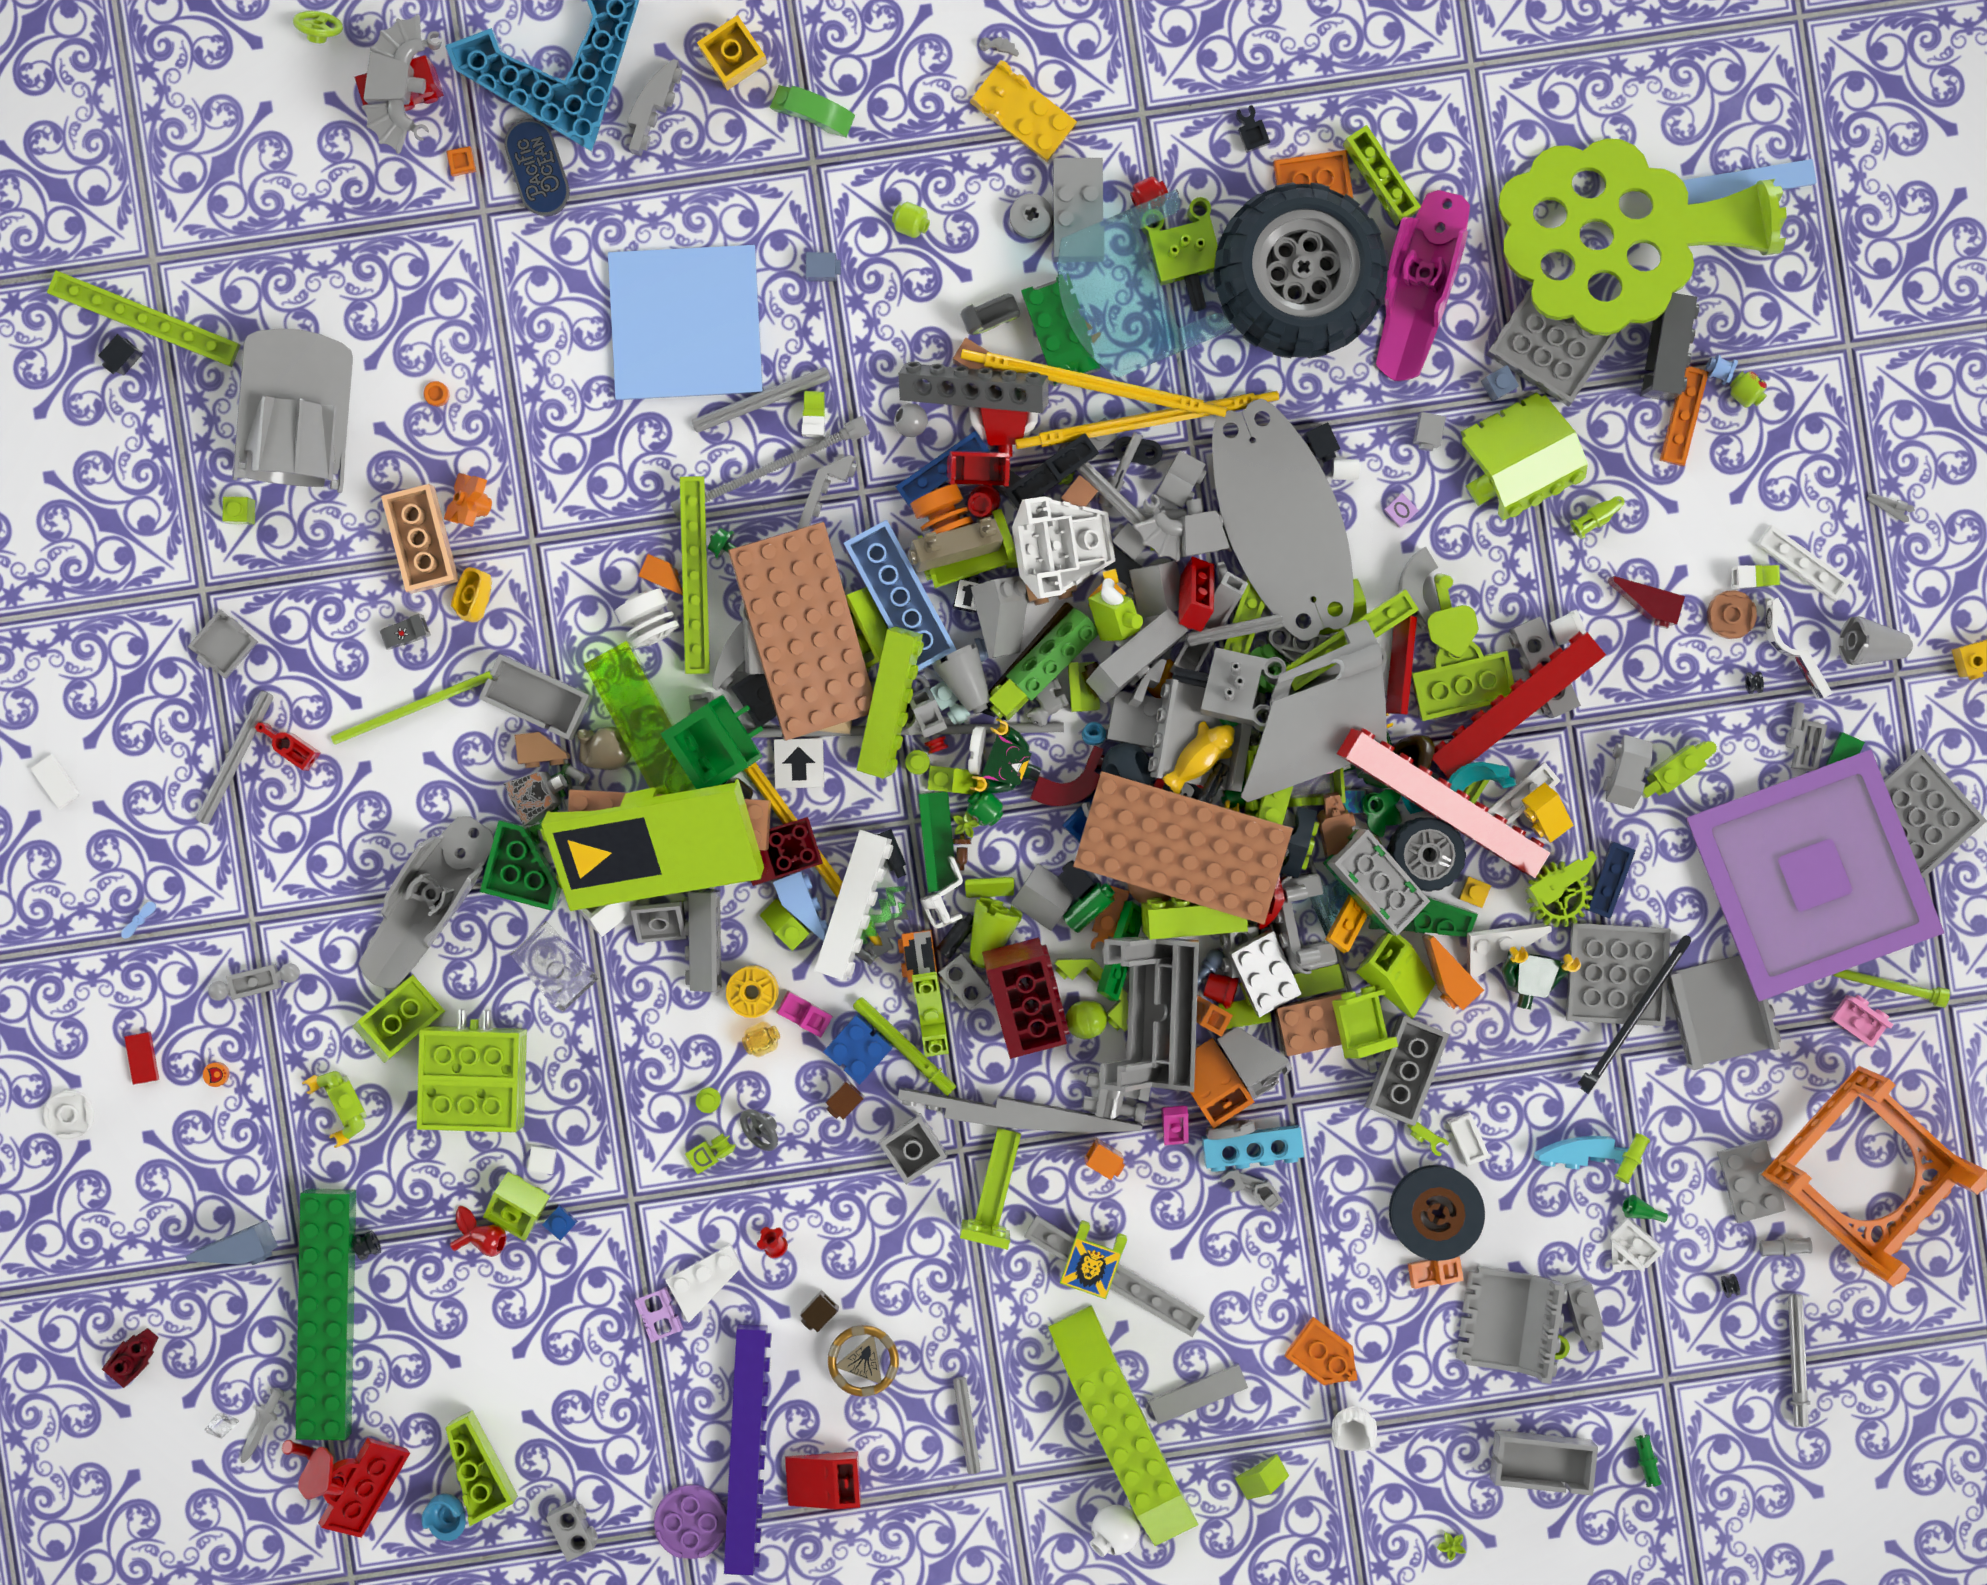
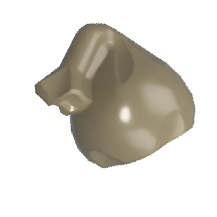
(603, 749)

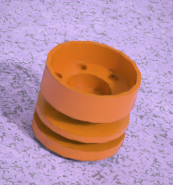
(941, 510)

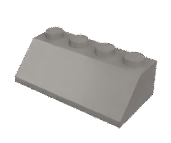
(704, 941)

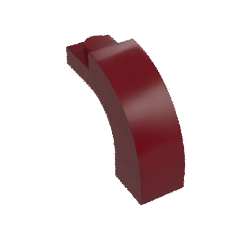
(1064, 794)

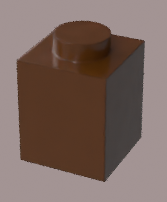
(844, 1100)

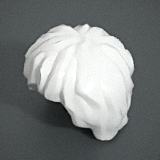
(1354, 1429)

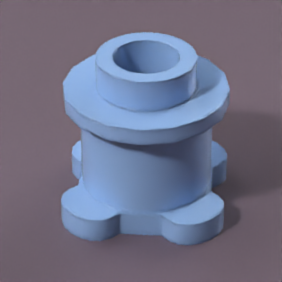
(1721, 368)

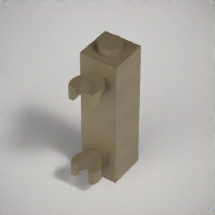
(955, 545)

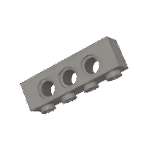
(1536, 630)

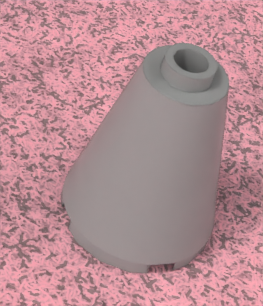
(1872, 642)
(965, 677)

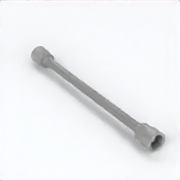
(853, 429)

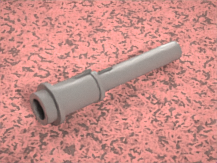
(1117, 480)

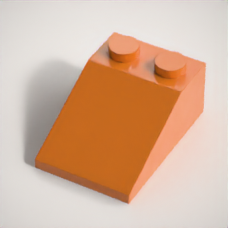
(1451, 978)

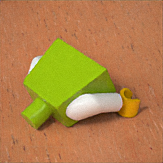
(1114, 612)

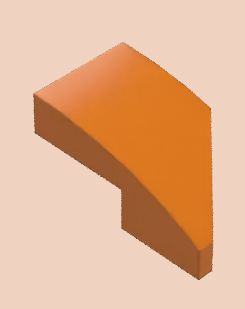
(661, 573)

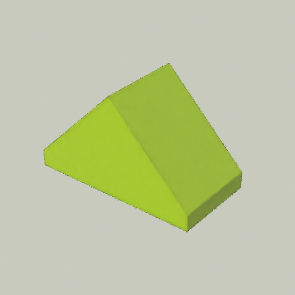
(1262, 1478)

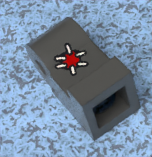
(405, 632)

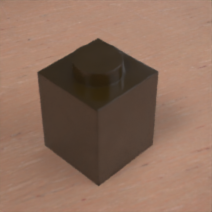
(818, 1312)

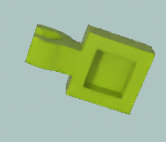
(1420, 1133)

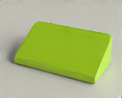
(989, 887)
(1244, 1015)

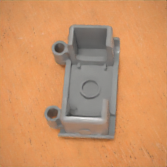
(1308, 957)

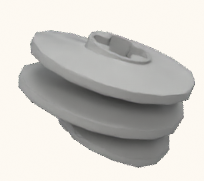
(1038, 226)

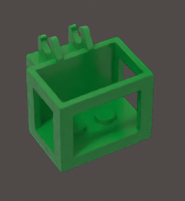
(712, 744)

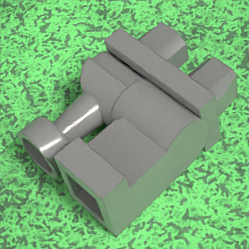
(1110, 1102)

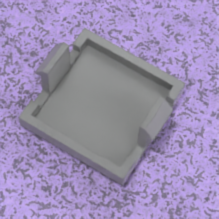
(222, 644)

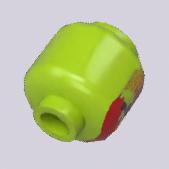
(1748, 389)

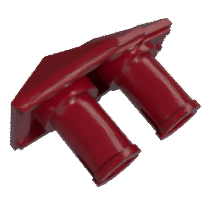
(131, 1357)

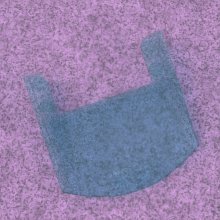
(1116, 294)

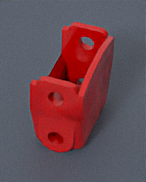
(978, 468)

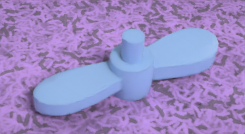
(138, 920)

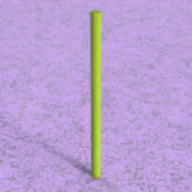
(411, 708)

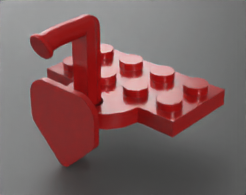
(358, 1490)

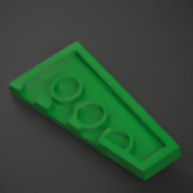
(1441, 919)

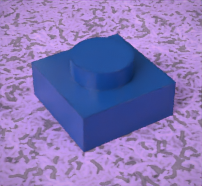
(560, 1222)

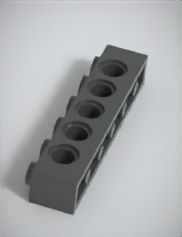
(963, 394)

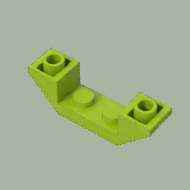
(1073, 966)
(930, 1014)

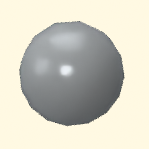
(910, 420)

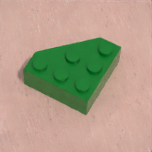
(519, 869)

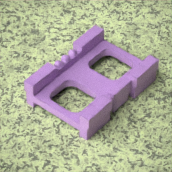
(666, 1311)

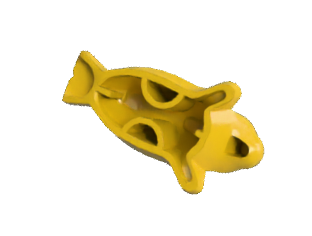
(1201, 755)

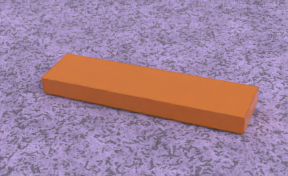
(1684, 418)

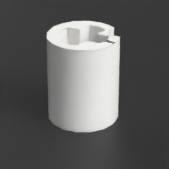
(1345, 469)

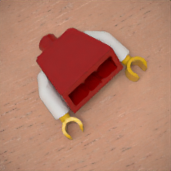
(1002, 426)

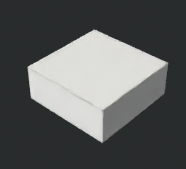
(542, 1159)

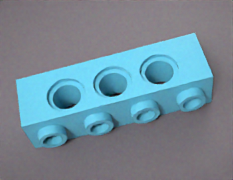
(1290, 1152)

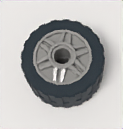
(1445, 849)

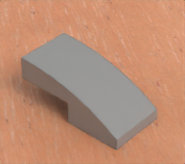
(1150, 680)

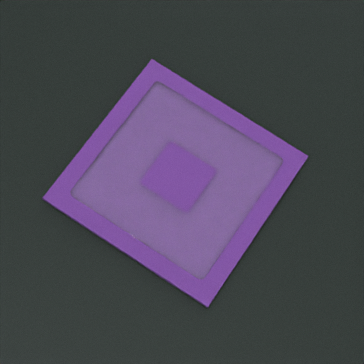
(1814, 875)

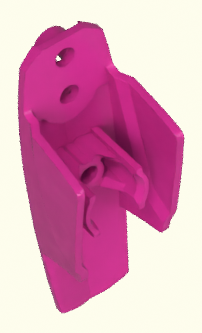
(1421, 282)

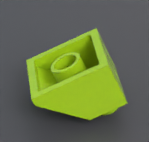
(516, 1206)

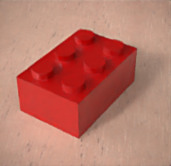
(422, 69)

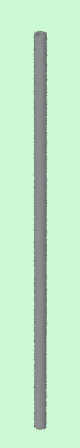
(951, 729)

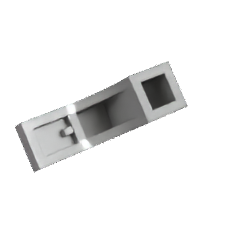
(1412, 580)

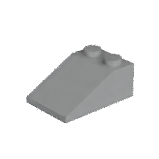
(1001, 614)

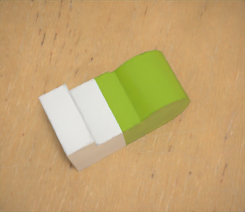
(814, 414)
(1755, 576)

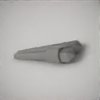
(1891, 506)

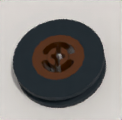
(1462, 1226)

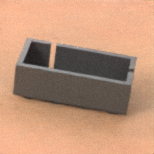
(1669, 349)

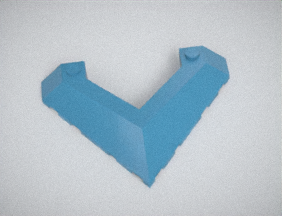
(567, 106)

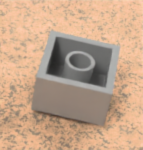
(913, 1148)

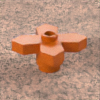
(468, 500)

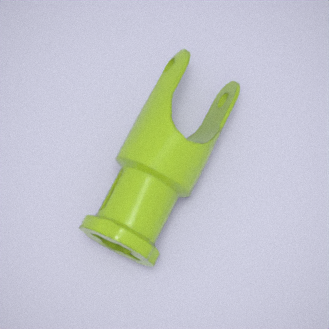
(1596, 516)

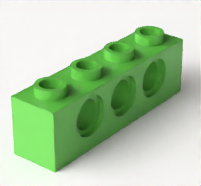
(1053, 653)

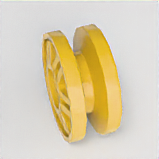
(737, 995)

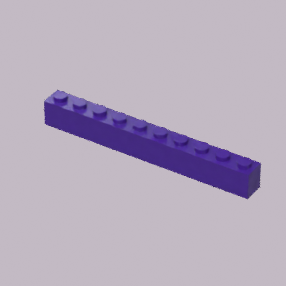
(745, 1449)

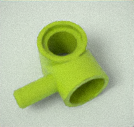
(1481, 489)

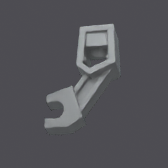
(1243, 1180)

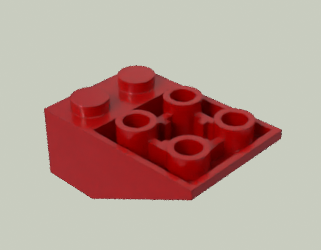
(824, 1480)

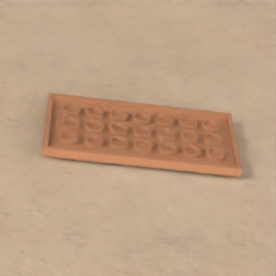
(803, 630)
(1183, 847)

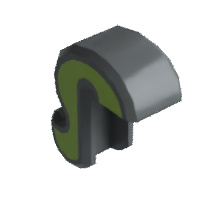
(990, 314)

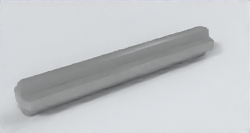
(1235, 630)
(966, 1425)

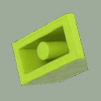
(784, 924)

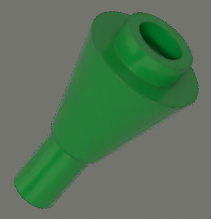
(1636, 1208)

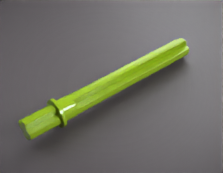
(904, 1046)

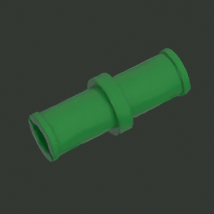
(1648, 1460)

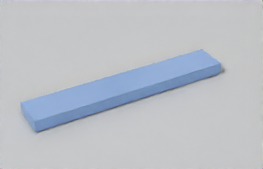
(1719, 186)

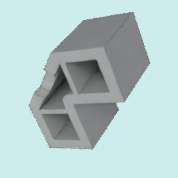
(1631, 760)

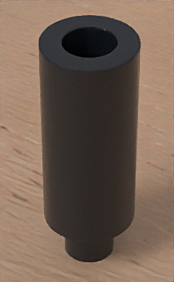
(896, 859)
(956, 936)

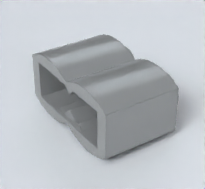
(1181, 479)

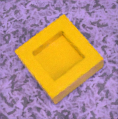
(1474, 892)

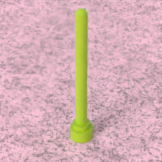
(1938, 996)

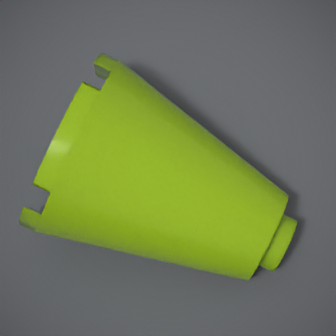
(991, 927)

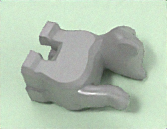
(1048, 704)

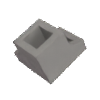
(924, 714)

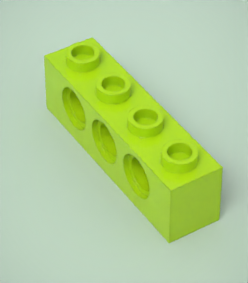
(1381, 175)

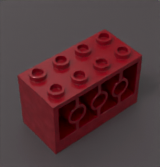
(1026, 997)

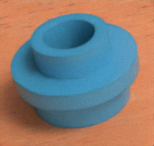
(1094, 729)

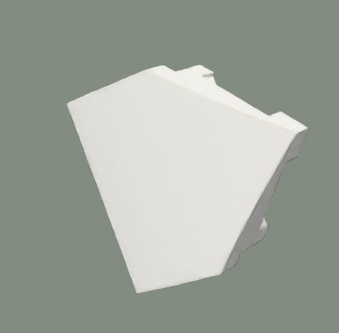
(1633, 1247)

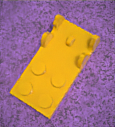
(1023, 111)

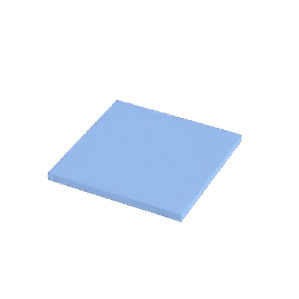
(685, 322)

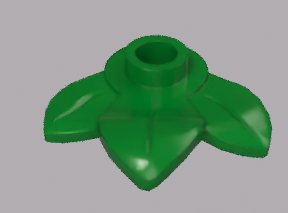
(1384, 810)

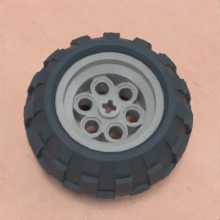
(1262, 306)

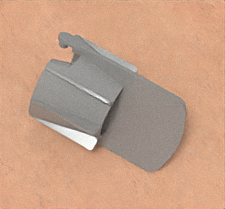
(293, 408)

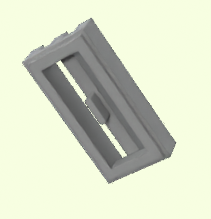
(1818, 748)

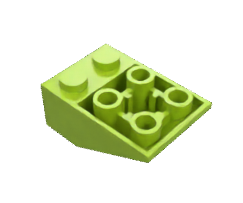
(1399, 970)

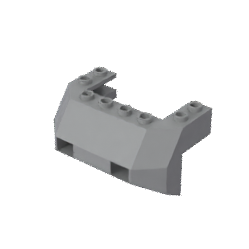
(1159, 1014)

